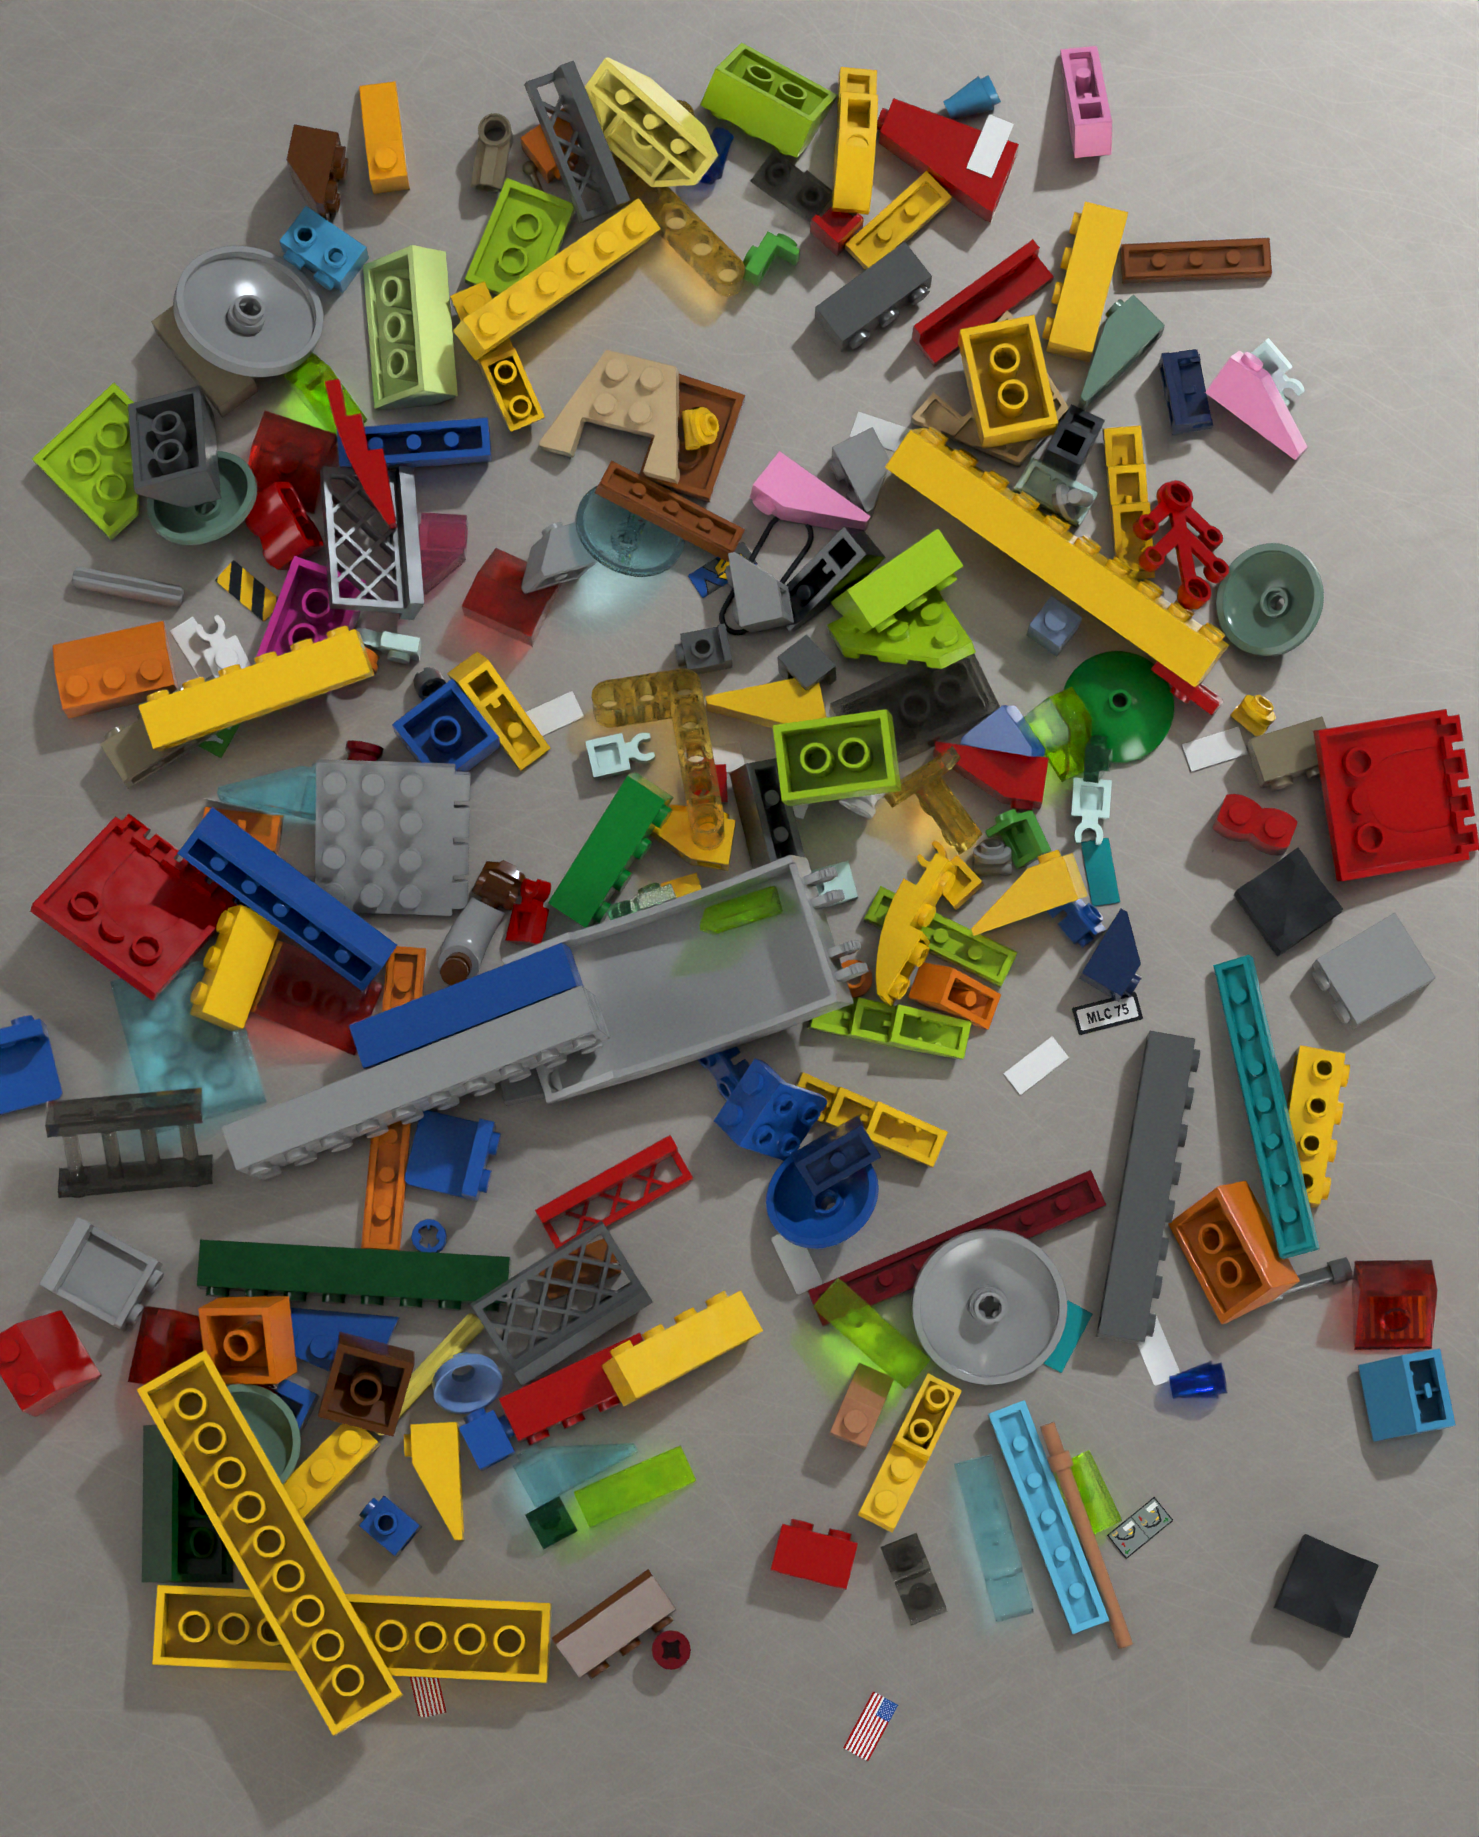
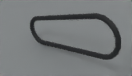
(755, 552)

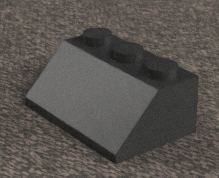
(175, 448)

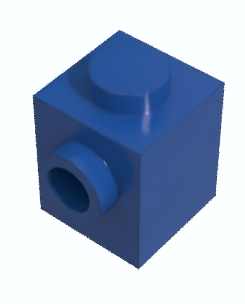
(488, 1437)
(388, 1524)

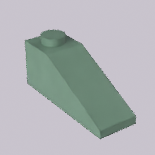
(1125, 337)

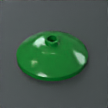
(1149, 706)

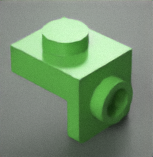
(760, 258)
(1022, 835)

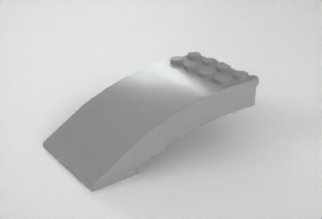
(692, 993)

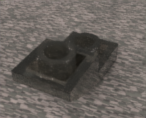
(792, 187)
(913, 1579)

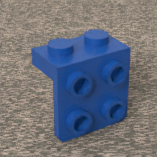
(27, 1066)
(769, 1113)
(452, 1155)

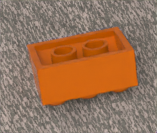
(113, 669)
(1233, 1251)

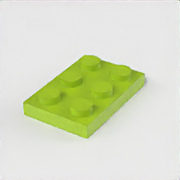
(519, 236)

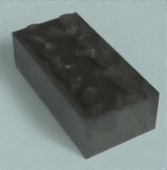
(926, 703)

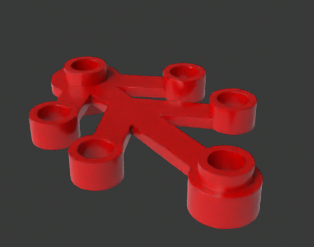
(1176, 501)

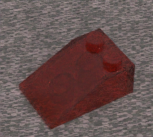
(312, 998)

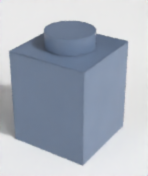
(1054, 626)

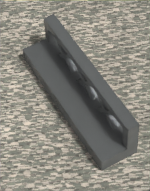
(589, 137)

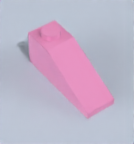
(1086, 102)
(1254, 398)
(802, 498)

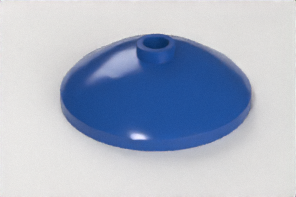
(804, 1217)

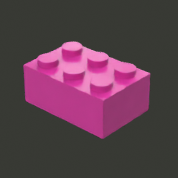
(304, 608)

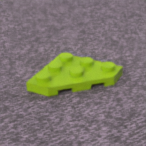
(94, 462)
(923, 635)

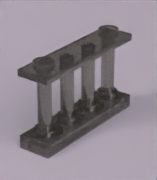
(123, 1113)

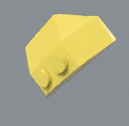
(649, 127)

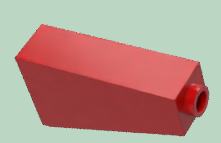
(944, 150)

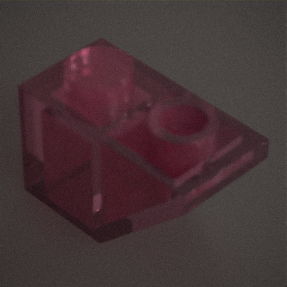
(442, 546)

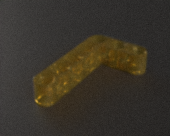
(691, 234)
(688, 741)

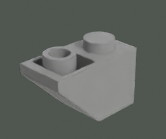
(862, 466)
(760, 598)

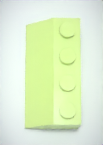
(410, 328)

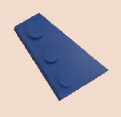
(318, 1331)

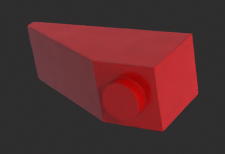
(1003, 775)

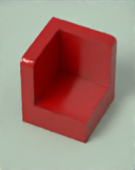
(835, 229)

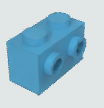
(323, 250)

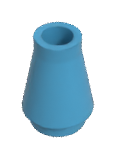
(973, 98)

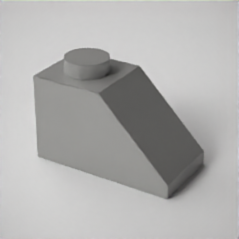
(556, 558)

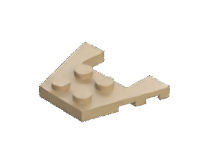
(629, 397)
(962, 429)

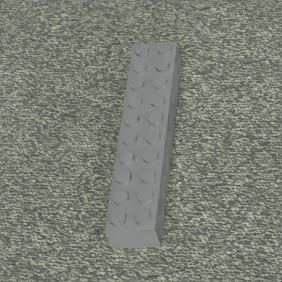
(417, 1083)

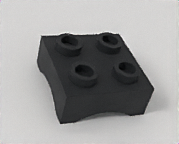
(1287, 902)
(1326, 1586)

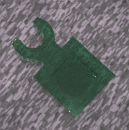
(648, 897)

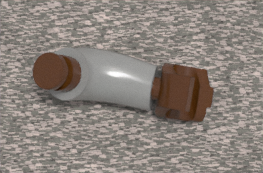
(475, 926)

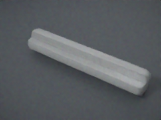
(128, 587)

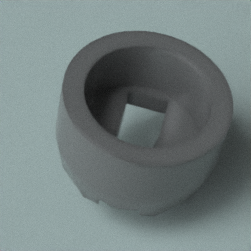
(423, 678)

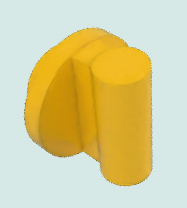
(699, 428)
(1254, 714)

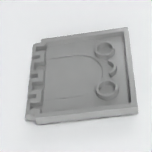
(391, 836)

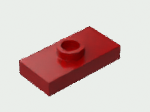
(1186, 692)

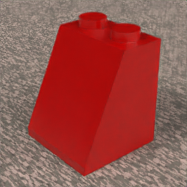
(44, 1362)

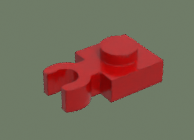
(530, 917)

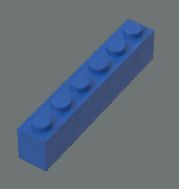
(287, 899)
(465, 1005)

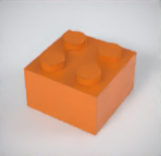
(249, 1338)

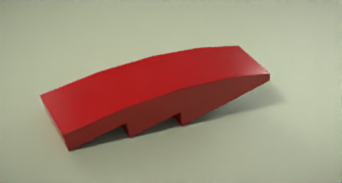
(367, 464)

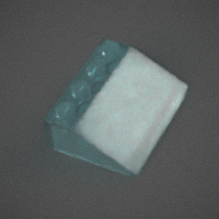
(185, 1052)

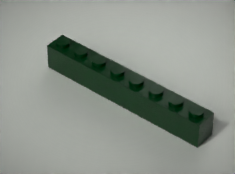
(350, 1273)

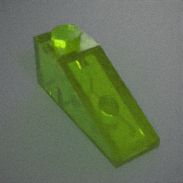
(872, 1333)
(634, 1487)

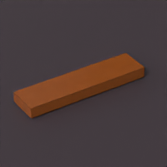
(1195, 260)
(669, 511)

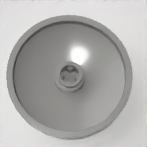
(248, 311)
(989, 1306)

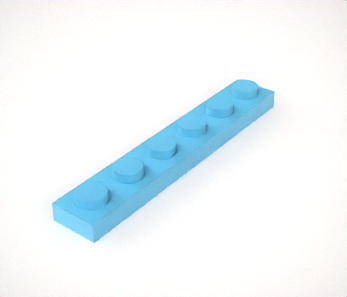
(1048, 1517)

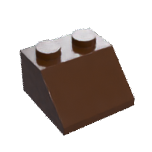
(366, 1384)

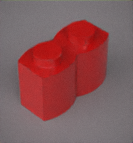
(283, 526)
(1264, 828)

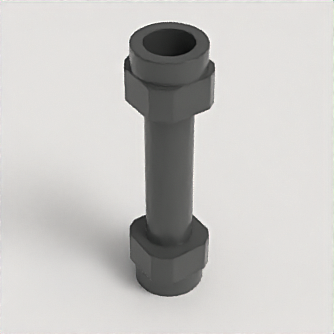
(1336, 1271)

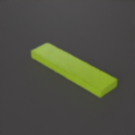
(953, 943)

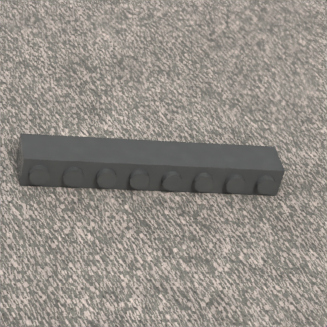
(1146, 1188)

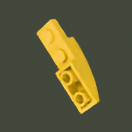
(855, 140)
(502, 368)
(901, 941)
(909, 1452)

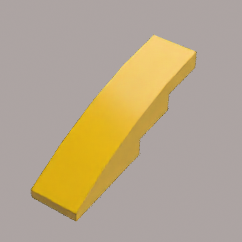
(1126, 493)
(884, 1124)

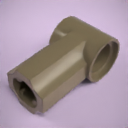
(491, 156)

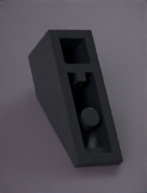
(831, 572)

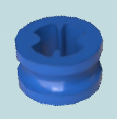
(417, 1238)

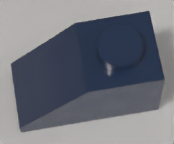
(1115, 960)

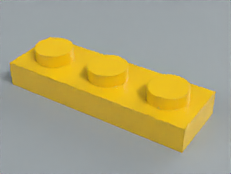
(898, 221)

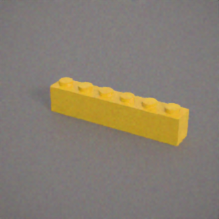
(556, 279)
(256, 689)

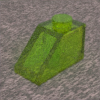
(309, 384)
(1063, 730)

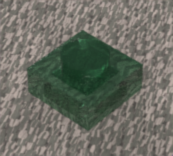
(1097, 759)
(551, 1522)

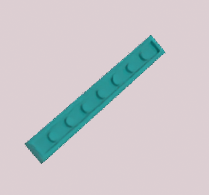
(1266, 1107)

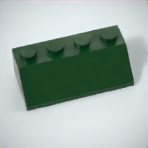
(176, 1530)

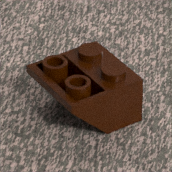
(316, 167)

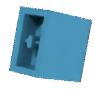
(1406, 1395)

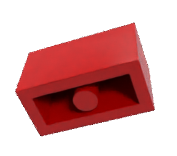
(814, 1555)

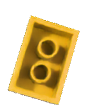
(1007, 382)

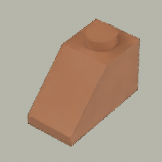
(861, 1406)

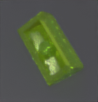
(741, 911)
(1094, 1493)

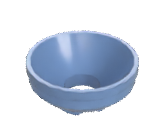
(469, 1391)

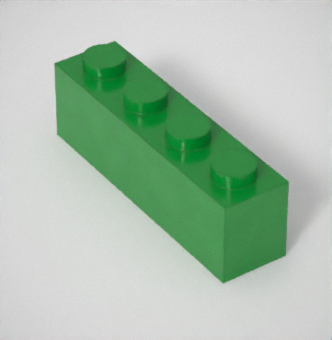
(611, 850)

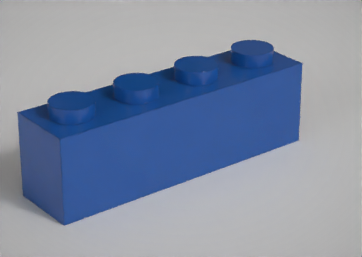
(428, 443)

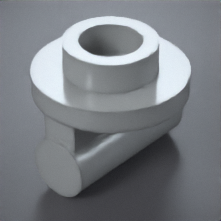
(1066, 500)
(992, 858)

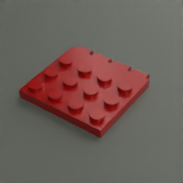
(1396, 794)
(134, 905)

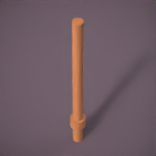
(1060, 1463)

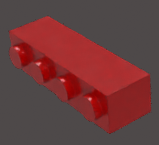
(562, 1397)

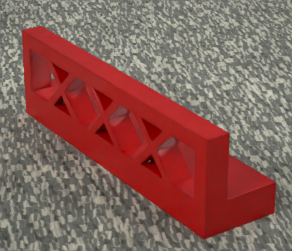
(982, 302)
(609, 1180)

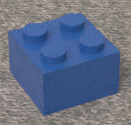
(447, 730)

